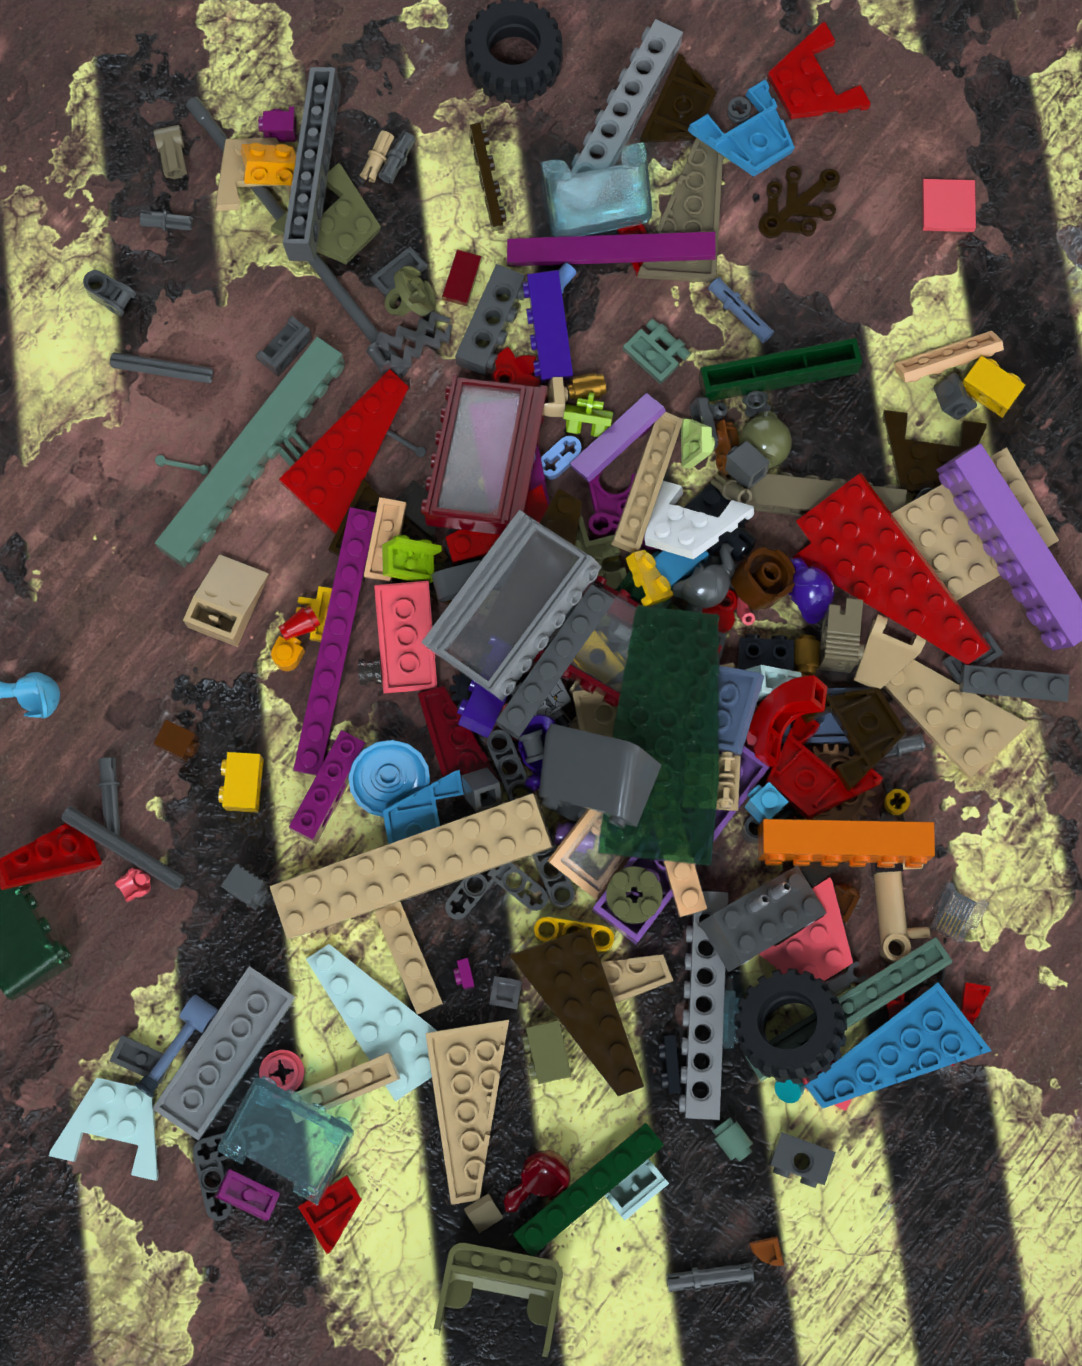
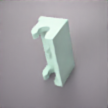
(636, 1189)

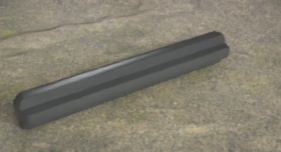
(161, 367)

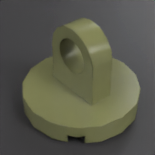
(414, 294)

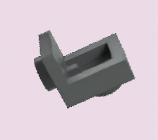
(953, 397)

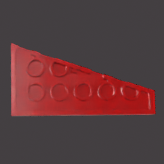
(339, 461)

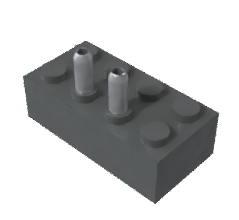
(762, 918)

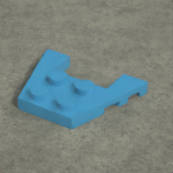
(755, 142)
(419, 810)

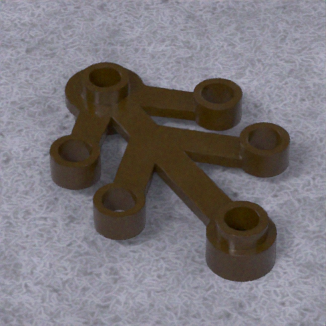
(796, 206)

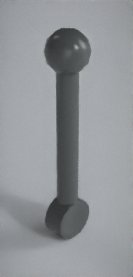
(420, 451)

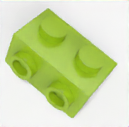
(409, 558)

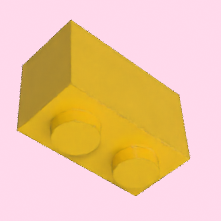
(992, 386)
(241, 782)

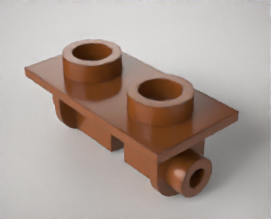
(727, 439)

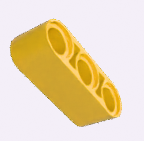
(561, 926)

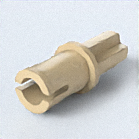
(377, 156)

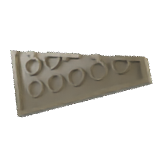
(691, 209)

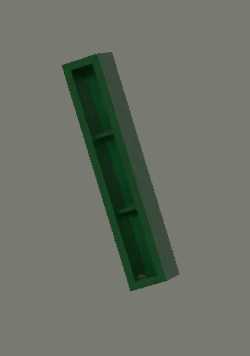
(780, 370)
(588, 1189)

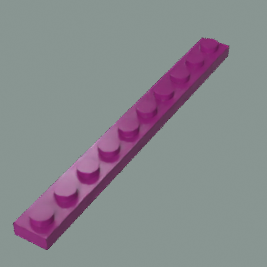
(334, 642)

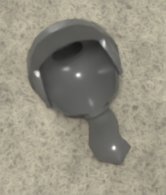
(708, 585)

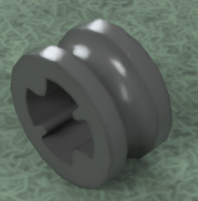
(744, 105)

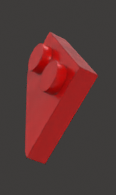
(332, 1213)

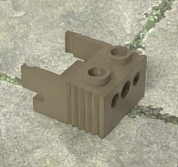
(841, 637)

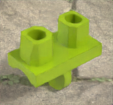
(589, 412)

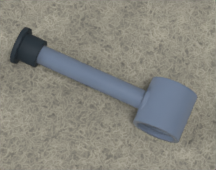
(197, 1016)

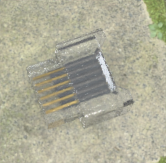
(956, 913)

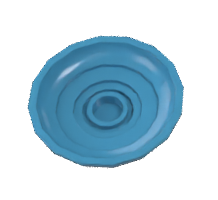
(387, 775)

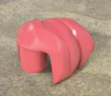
(134, 884)

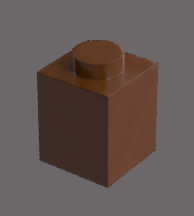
(177, 741)

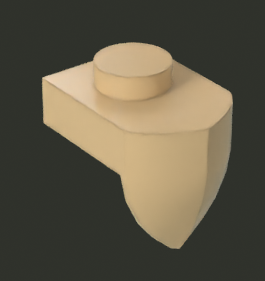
(556, 398)

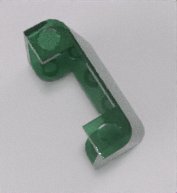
(26, 947)

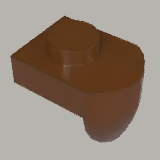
(847, 898)

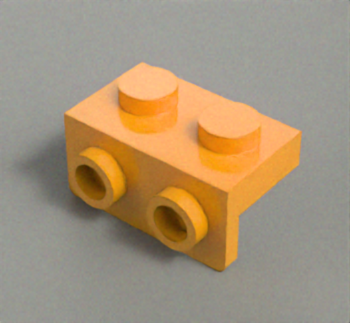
(268, 164)

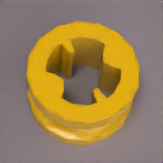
(890, 796)

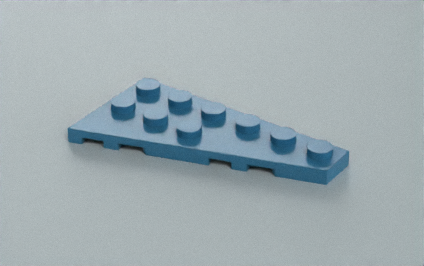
(910, 1044)

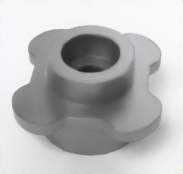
(755, 397)

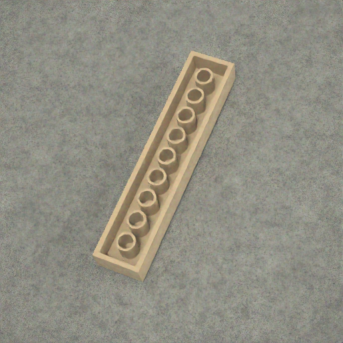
(411, 866)

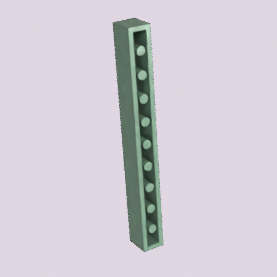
(250, 452)

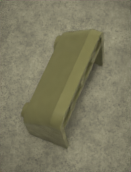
(502, 1273)

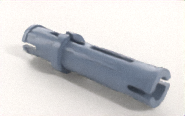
(734, 303)

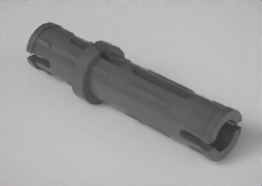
(716, 1276)

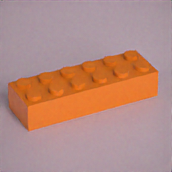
(846, 842)

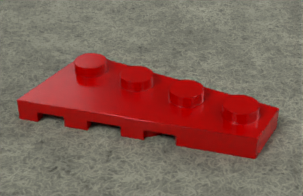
(470, 545)

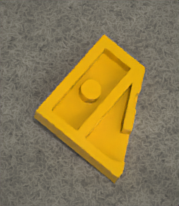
(647, 575)

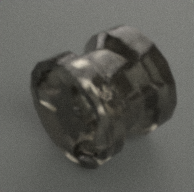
(370, 671)

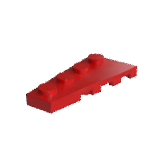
(48, 857)

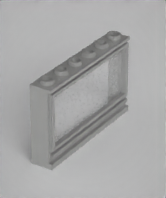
(511, 605)

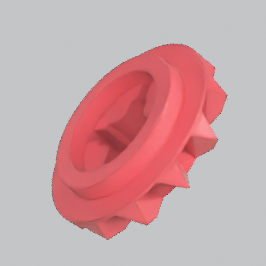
(290, 1061)

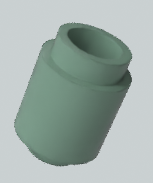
(733, 1140)

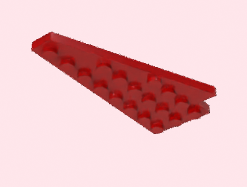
(878, 563)

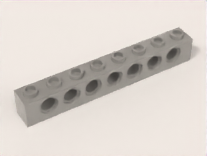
(658, 37)
(709, 1106)

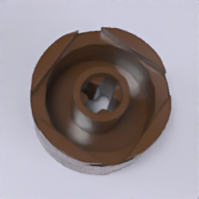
(763, 578)

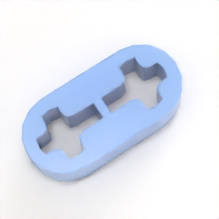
(556, 453)

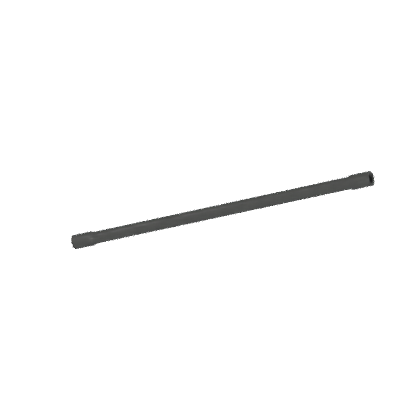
(204, 118)

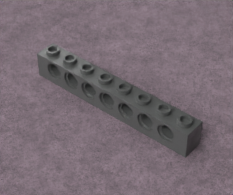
(312, 164)

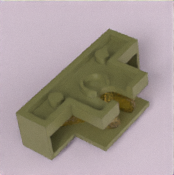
(604, 554)

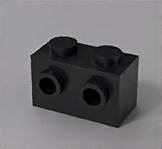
(772, 652)

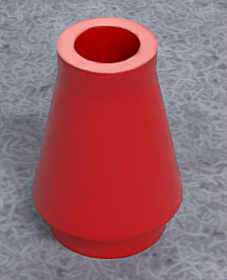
(300, 623)

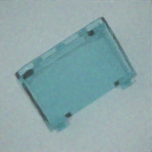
(599, 197)

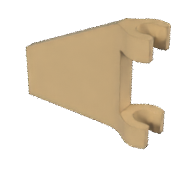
(885, 655)

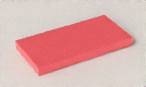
(403, 623)

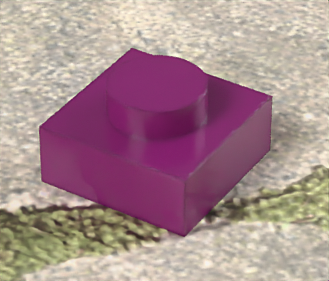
(463, 974)

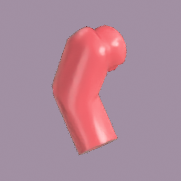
(744, 613)

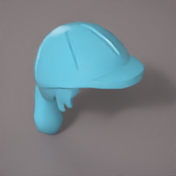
(35, 693)

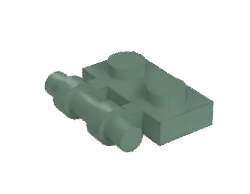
(651, 355)

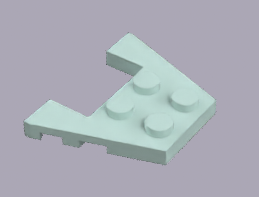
(115, 1113)

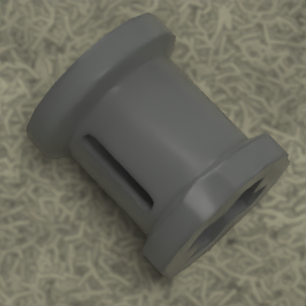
(533, 745)

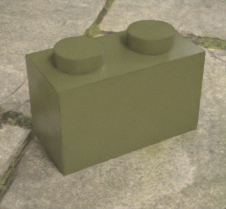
(547, 1051)

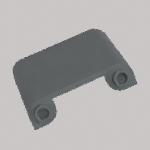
(596, 774)

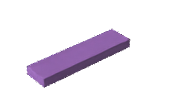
(617, 437)

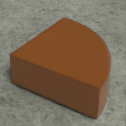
(767, 1251)

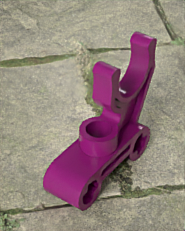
(608, 512)

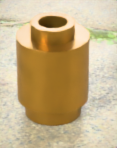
(583, 384)
(806, 655)

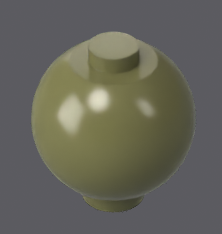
(769, 437)

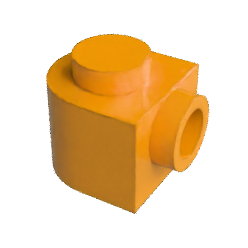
(287, 653)

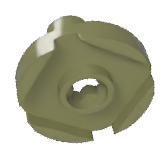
(646, 905)

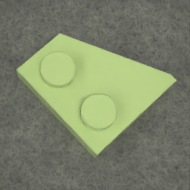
(695, 442)

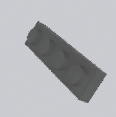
(1014, 683)

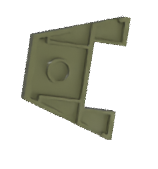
(346, 224)

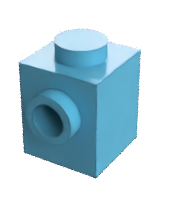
(765, 802)

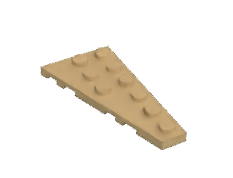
(958, 723)
(465, 1084)

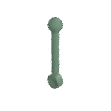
(161, 461)

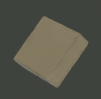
(483, 1213)

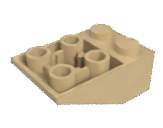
(226, 600)

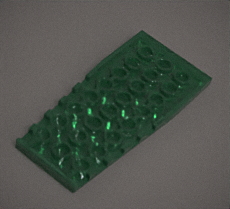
(671, 714)

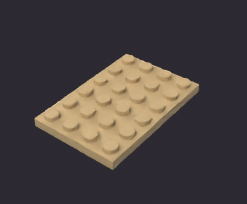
(949, 543)

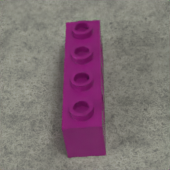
(327, 788)

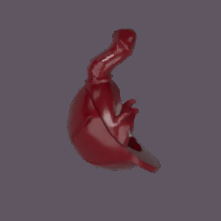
(543, 1175)

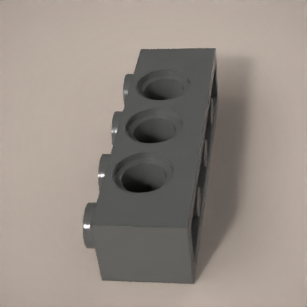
(502, 282)

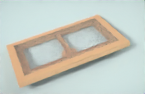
(579, 857)

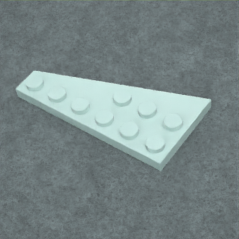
(376, 1019)

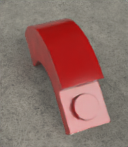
(779, 709)

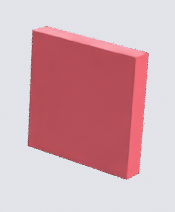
(948, 205)

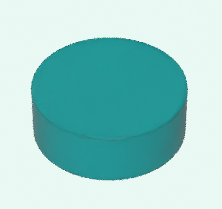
(788, 1091)

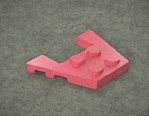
(819, 946)

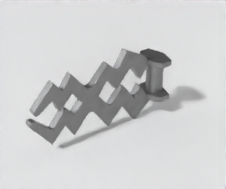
(418, 336)

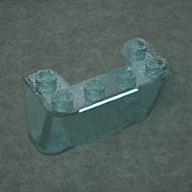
(288, 1137)

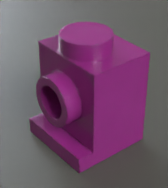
(279, 124)

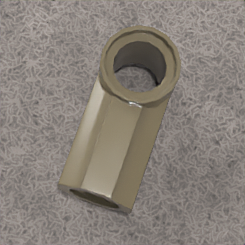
(170, 145)

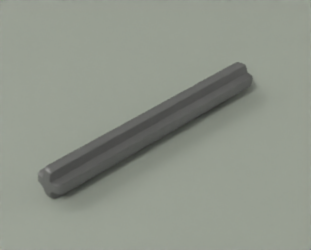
(122, 847)

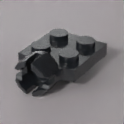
(713, 503)

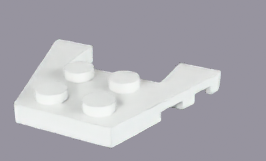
(685, 530)

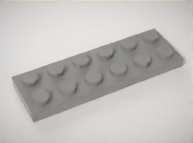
(224, 1053)

